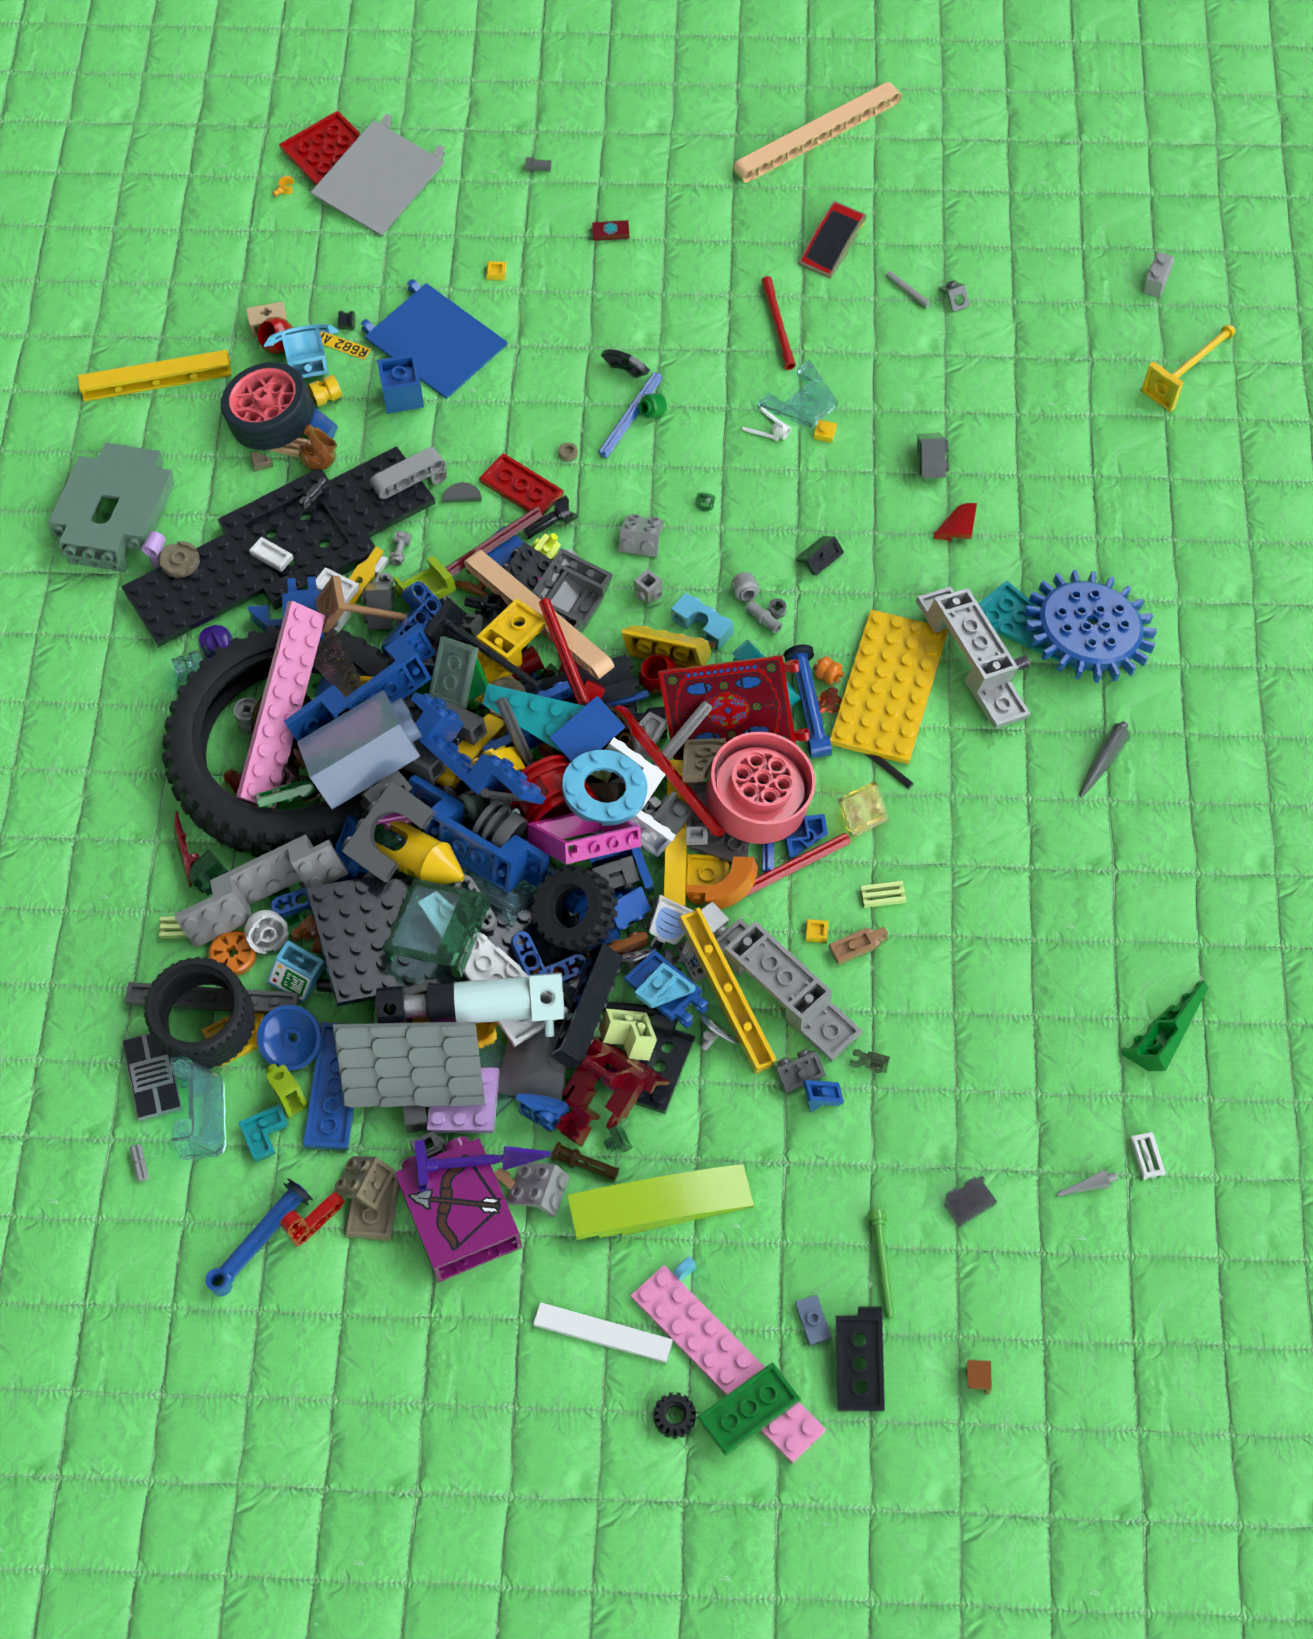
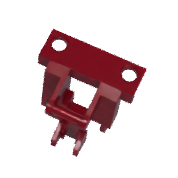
(579, 1092)

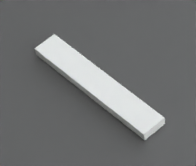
(603, 1332)

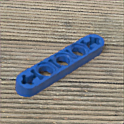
(293, 896)

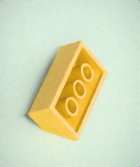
(682, 649)

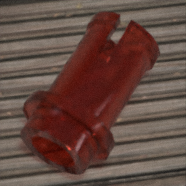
(228, 778)

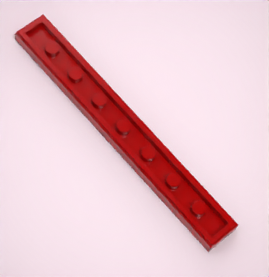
(672, 774)

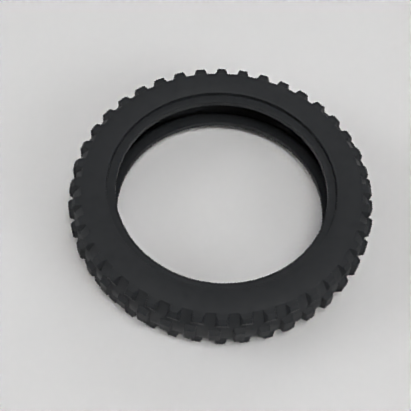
(188, 731)

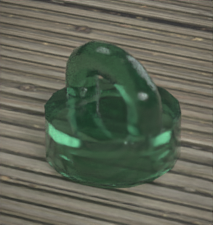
(705, 498)

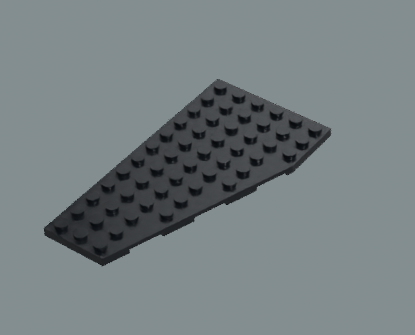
(357, 919)

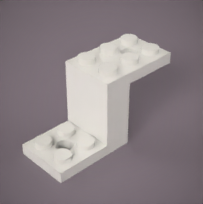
(653, 835)

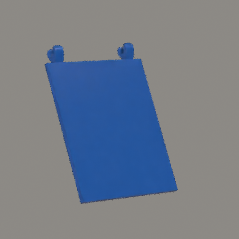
(441, 335)

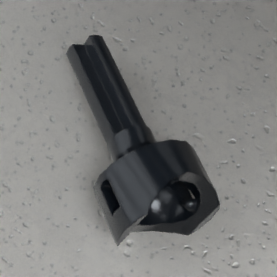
(561, 512)

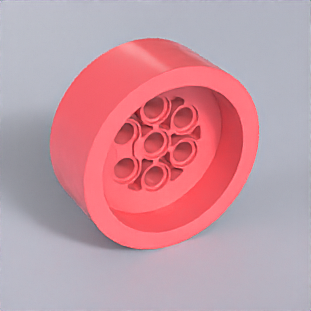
(753, 817)

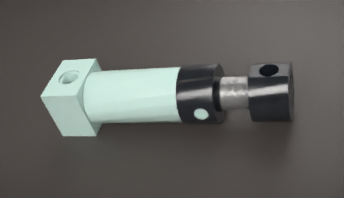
(477, 1001)

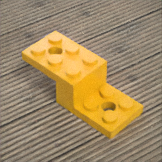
(508, 639)

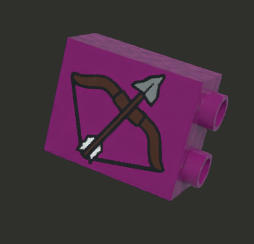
(461, 1214)

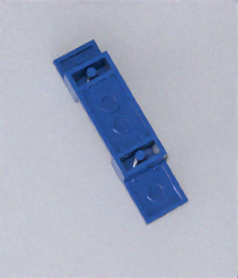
(397, 680)
(438, 731)
(500, 866)

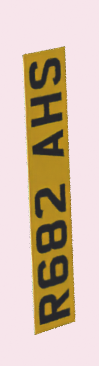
(344, 345)

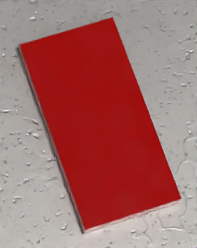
(520, 485)

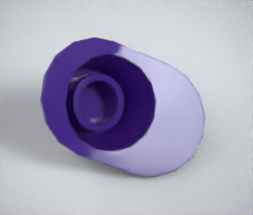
(214, 637)

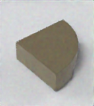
(260, 461)

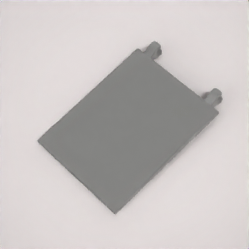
(378, 177)

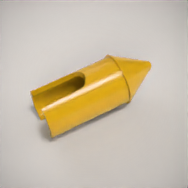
(424, 856)

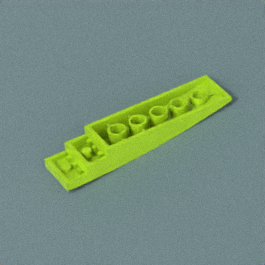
(659, 1201)

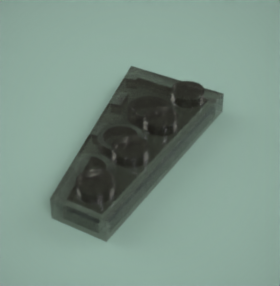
(336, 665)

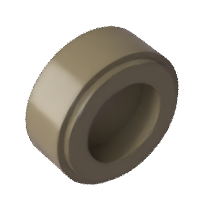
(568, 452)

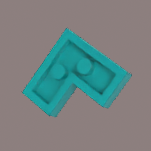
(259, 1127)

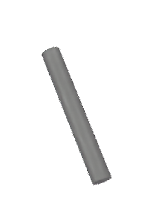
(908, 289)

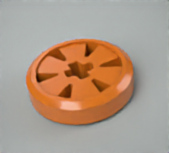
(231, 941)

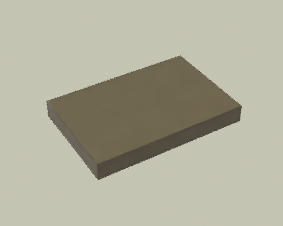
(377, 1223)

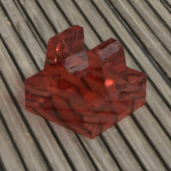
(827, 700)

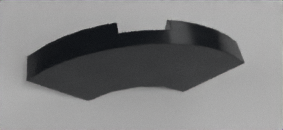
(625, 361)

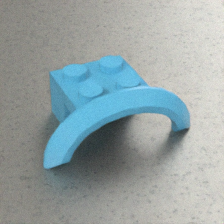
(304, 348)

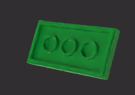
(749, 1409)

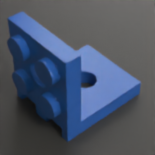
(640, 862)

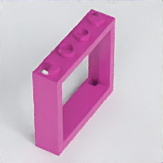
(549, 837)

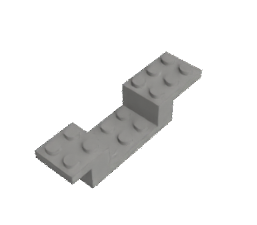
(988, 656)
(255, 881)
(791, 984)

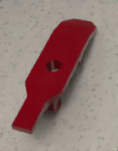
(186, 859)

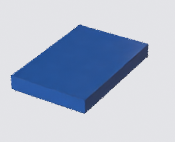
(587, 730)

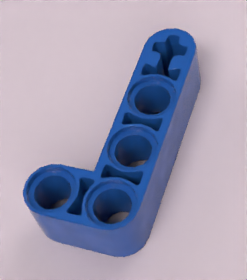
(419, 610)

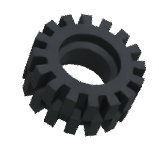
(674, 1429)

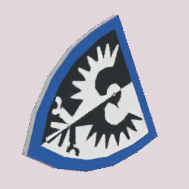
(636, 957)
(711, 1036)

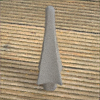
(1098, 1181)

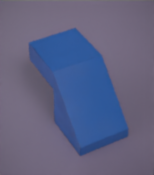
(262, 618)

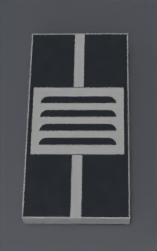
(151, 1078)

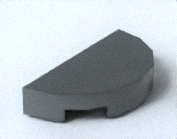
(462, 493)

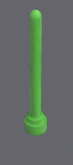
(877, 1219)

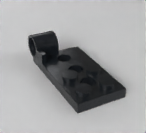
(674, 1062)
(870, 1324)

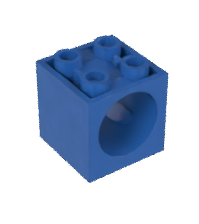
(400, 383)

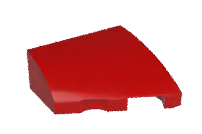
(958, 523)

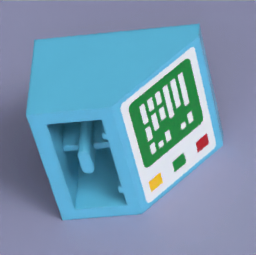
(296, 971)

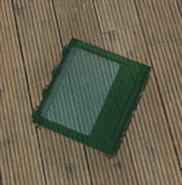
(438, 925)

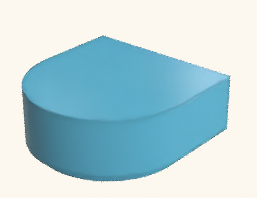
(685, 1268)

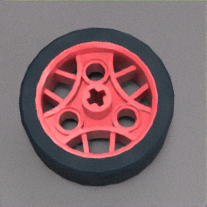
(267, 406)

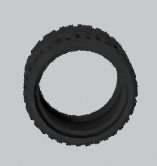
(175, 982)

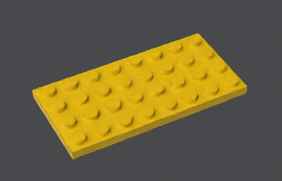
(889, 687)

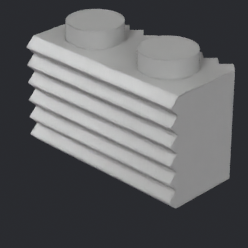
(1158, 274)

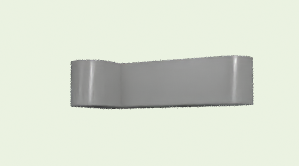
(409, 472)

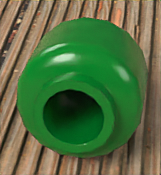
(653, 405)

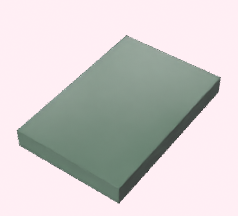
(453, 671)

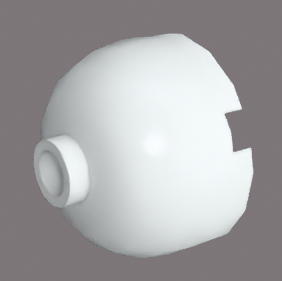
(266, 931)

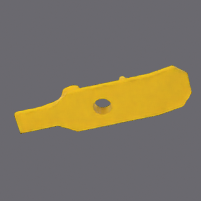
(365, 572)

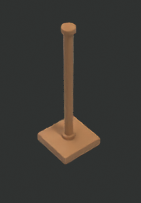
(332, 605)

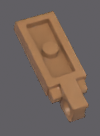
(857, 944)

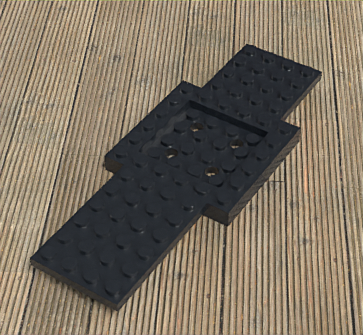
(229, 576)

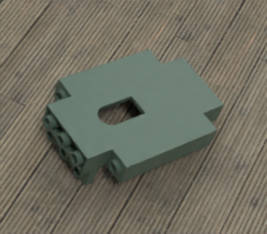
(122, 474)

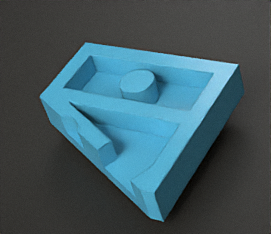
(663, 987)

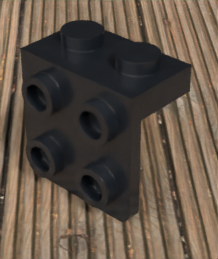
(527, 565)

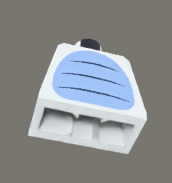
(665, 923)

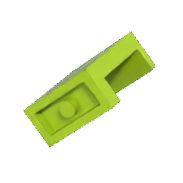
(435, 578)

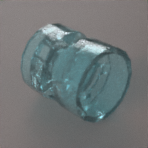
(181, 664)

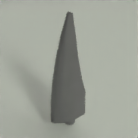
(1107, 753)

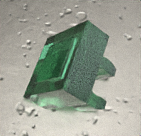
(618, 1140)

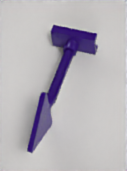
(510, 1158)

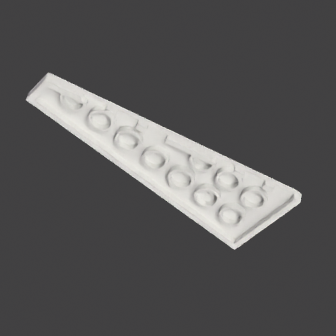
(492, 963)

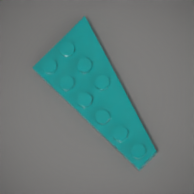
(1006, 614)
(534, 713)

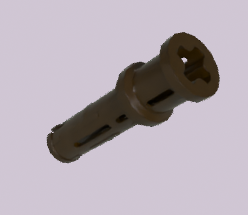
(572, 1161)

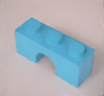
(690, 611)

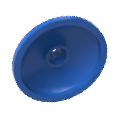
(275, 1037)

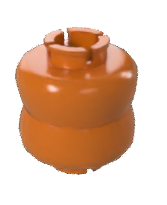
(828, 670)

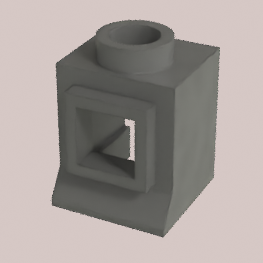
(428, 1138)

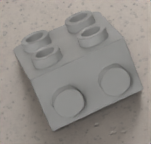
(640, 535)
(540, 1187)

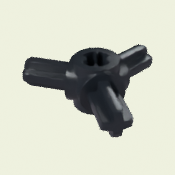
(490, 605)

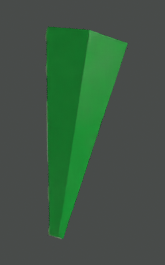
(1159, 1044)

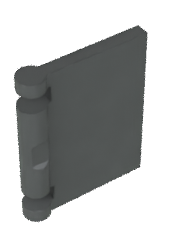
(505, 797)

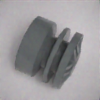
(497, 825)

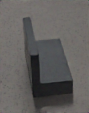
(821, 554)

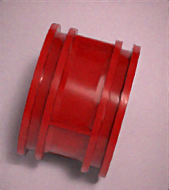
(548, 775)

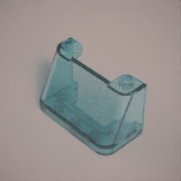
(204, 1130)

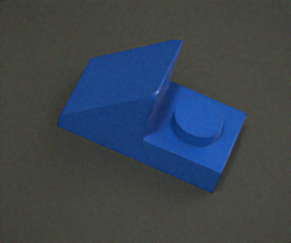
(822, 1093)

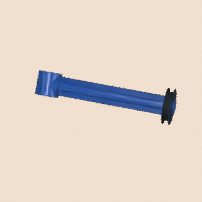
(818, 743)
(256, 1239)

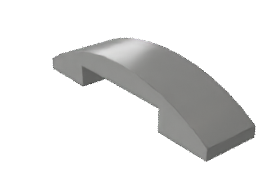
(696, 830)

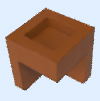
(979, 1375)

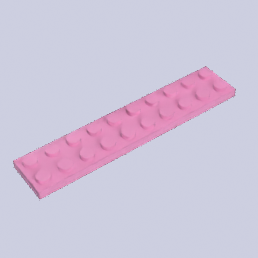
(281, 699)
(719, 1354)

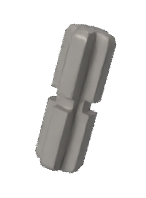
(139, 1163)

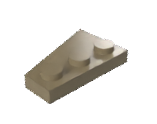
(699, 758)

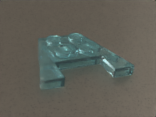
(809, 403)

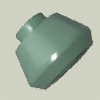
(473, 806)

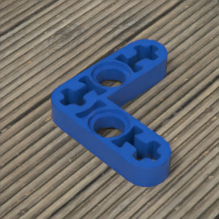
(543, 970)

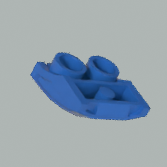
(542, 1109)

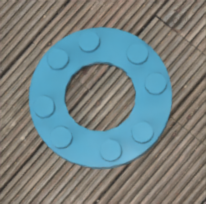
(606, 813)

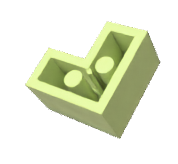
(629, 1029)

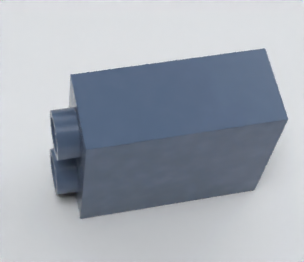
(360, 748)

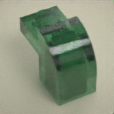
(205, 869)

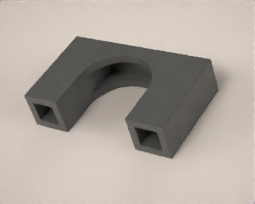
(428, 765)
(362, 845)

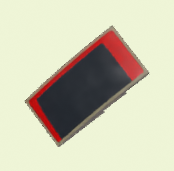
(832, 239)

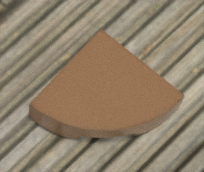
(504, 1177)

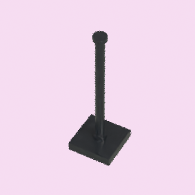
(448, 621)

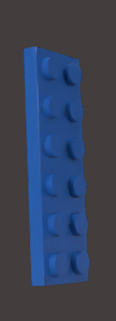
(328, 1118)

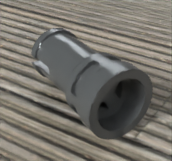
(538, 165)

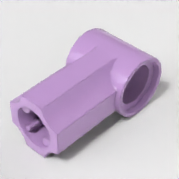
(153, 547)

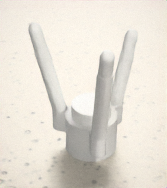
(779, 428)

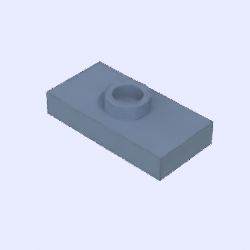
(813, 1320)

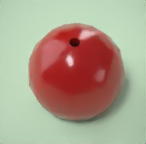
(270, 327)
(649, 671)

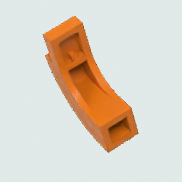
(731, 889)

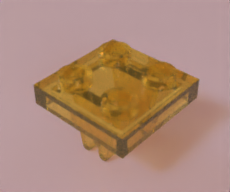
(863, 809)

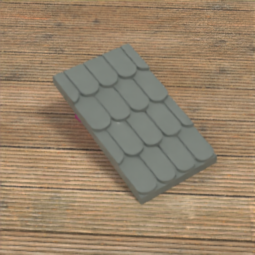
(409, 1064)

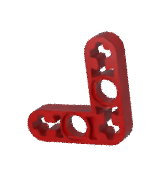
(301, 1229)

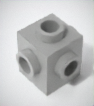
(648, 587)

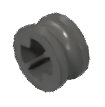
(782, 611)

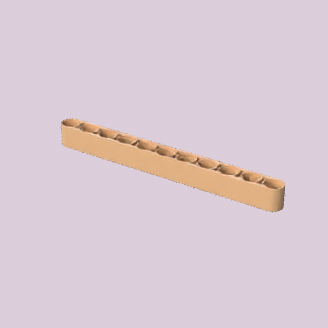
(817, 132)
(509, 588)

